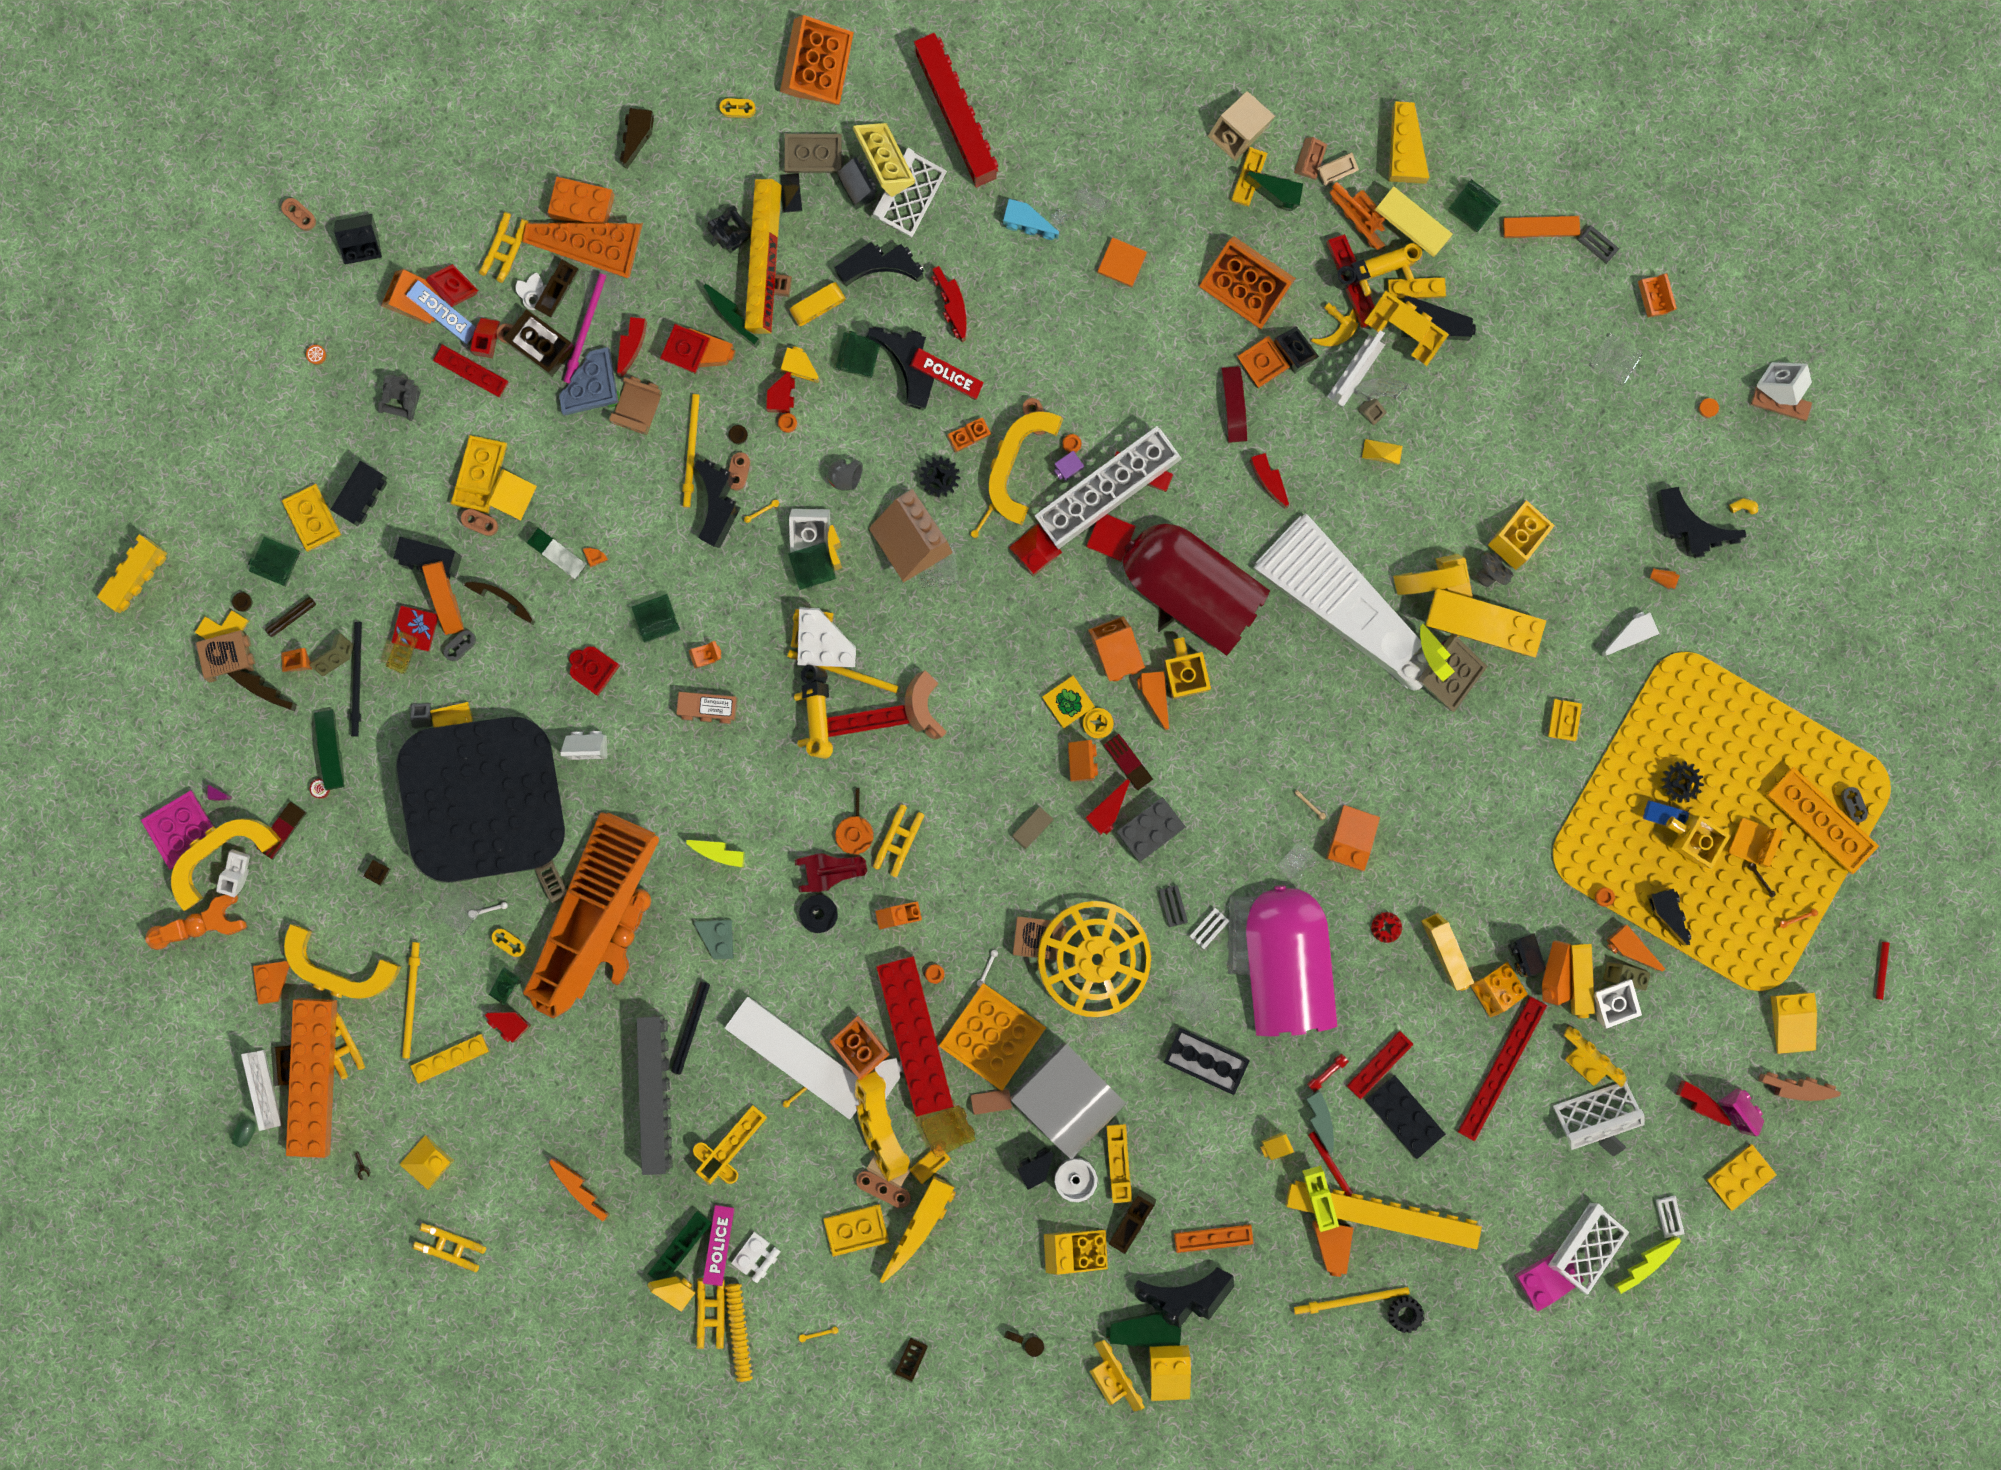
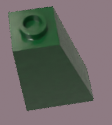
(1144, 1330)

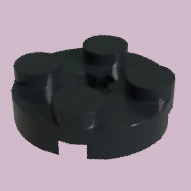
(813, 904)

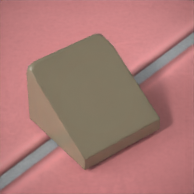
(1372, 411)

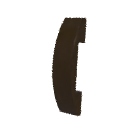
(482, 588)

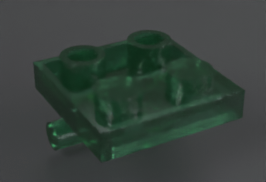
(1474, 205)
(857, 355)
(274, 561)
(812, 566)
(655, 618)

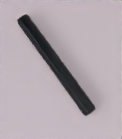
(690, 1027)

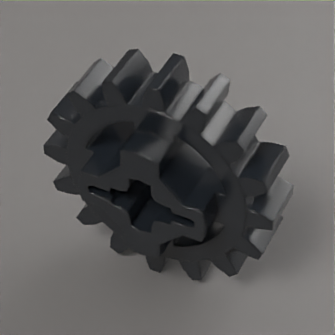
(930, 480)
(1684, 789)

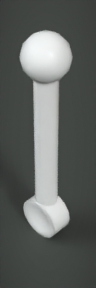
(504, 905)
(994, 953)

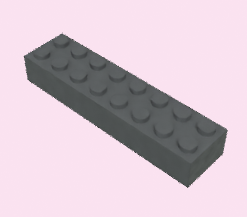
(653, 1095)

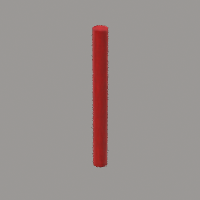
(1330, 1164)

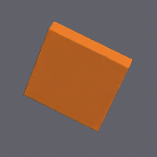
(1122, 262)
(1263, 362)

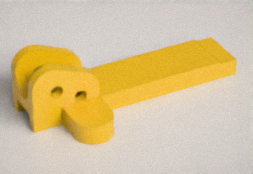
(729, 1147)

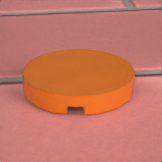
(854, 835)

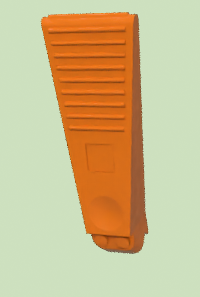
(590, 912)

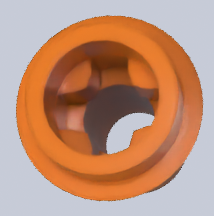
(1664, 577)

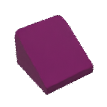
(217, 795)

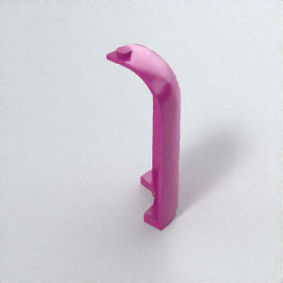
(1290, 964)

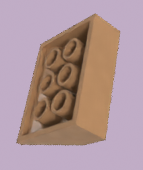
(909, 536)

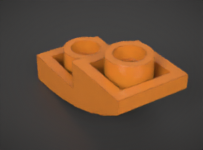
(968, 435)

